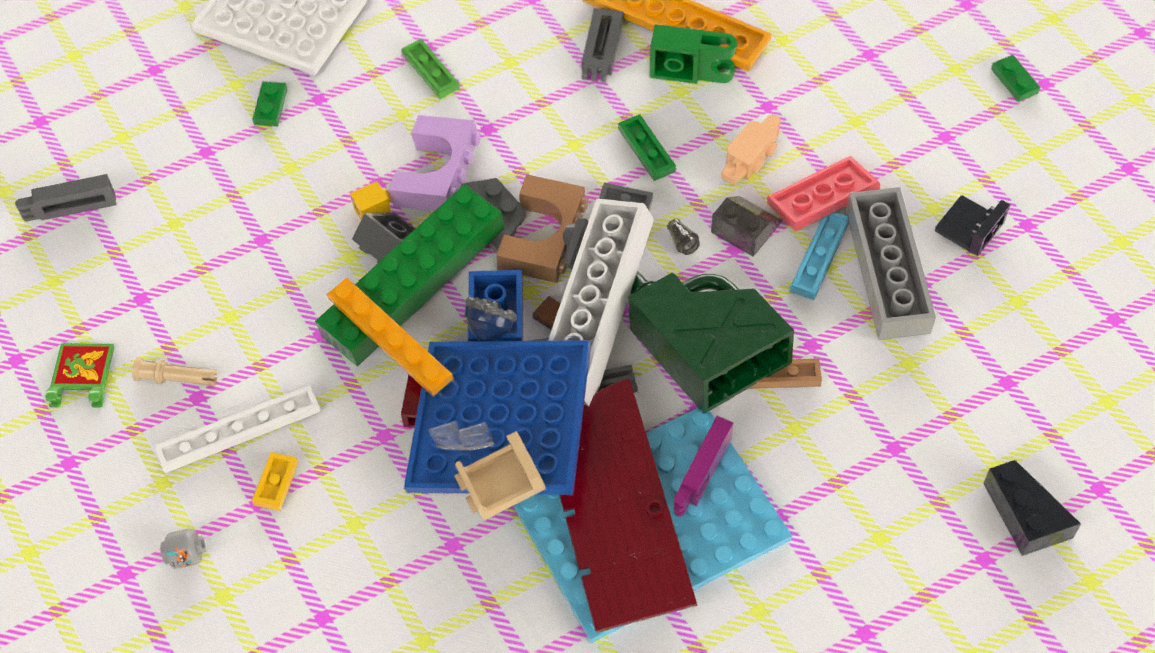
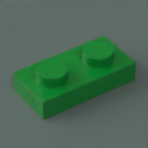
(1015, 78)
(269, 104)

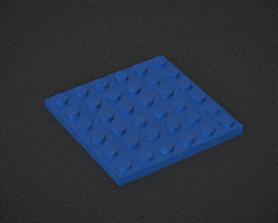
(512, 388)

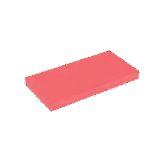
(821, 193)

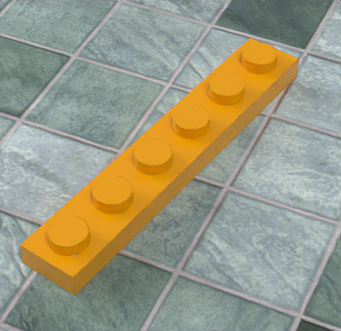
(390, 337)

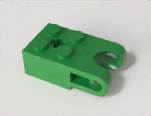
(691, 55)

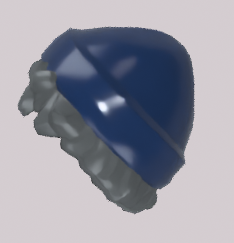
(487, 319)

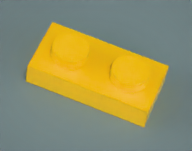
(275, 481)

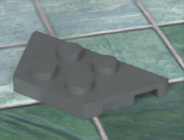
(498, 196)

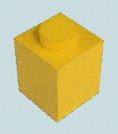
(371, 200)

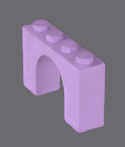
(432, 189)

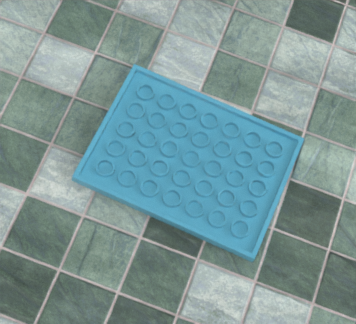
(716, 537)

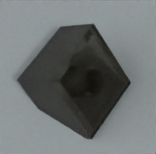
(743, 224)

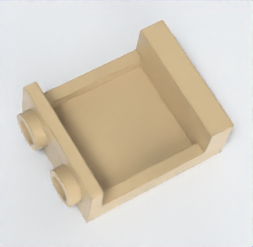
(500, 479)

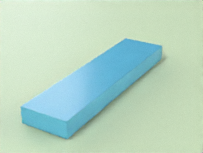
(819, 255)

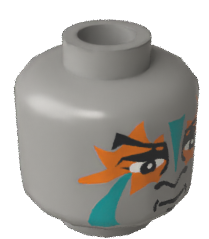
(182, 548)

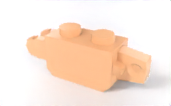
(750, 149)

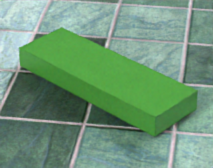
(430, 68)

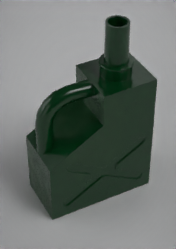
(709, 339)

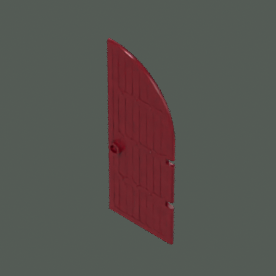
(623, 518)

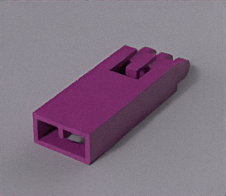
(703, 465)

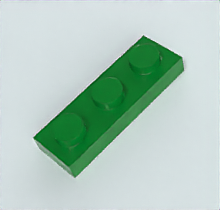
(647, 147)

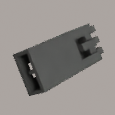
(602, 41)
(67, 198)

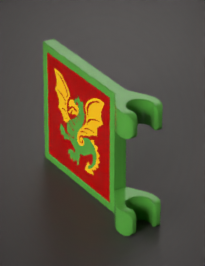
(81, 368)

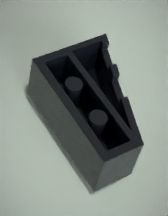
(1028, 509)

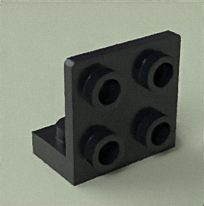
(972, 224)

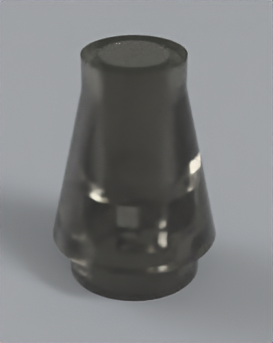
(684, 238)

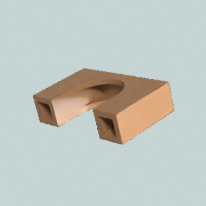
(545, 257)

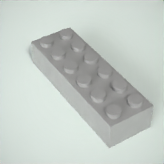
(890, 264)

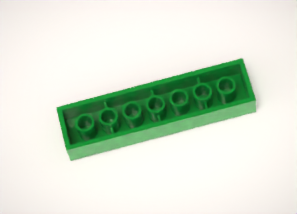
(417, 268)

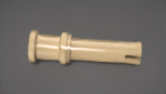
(161, 371)

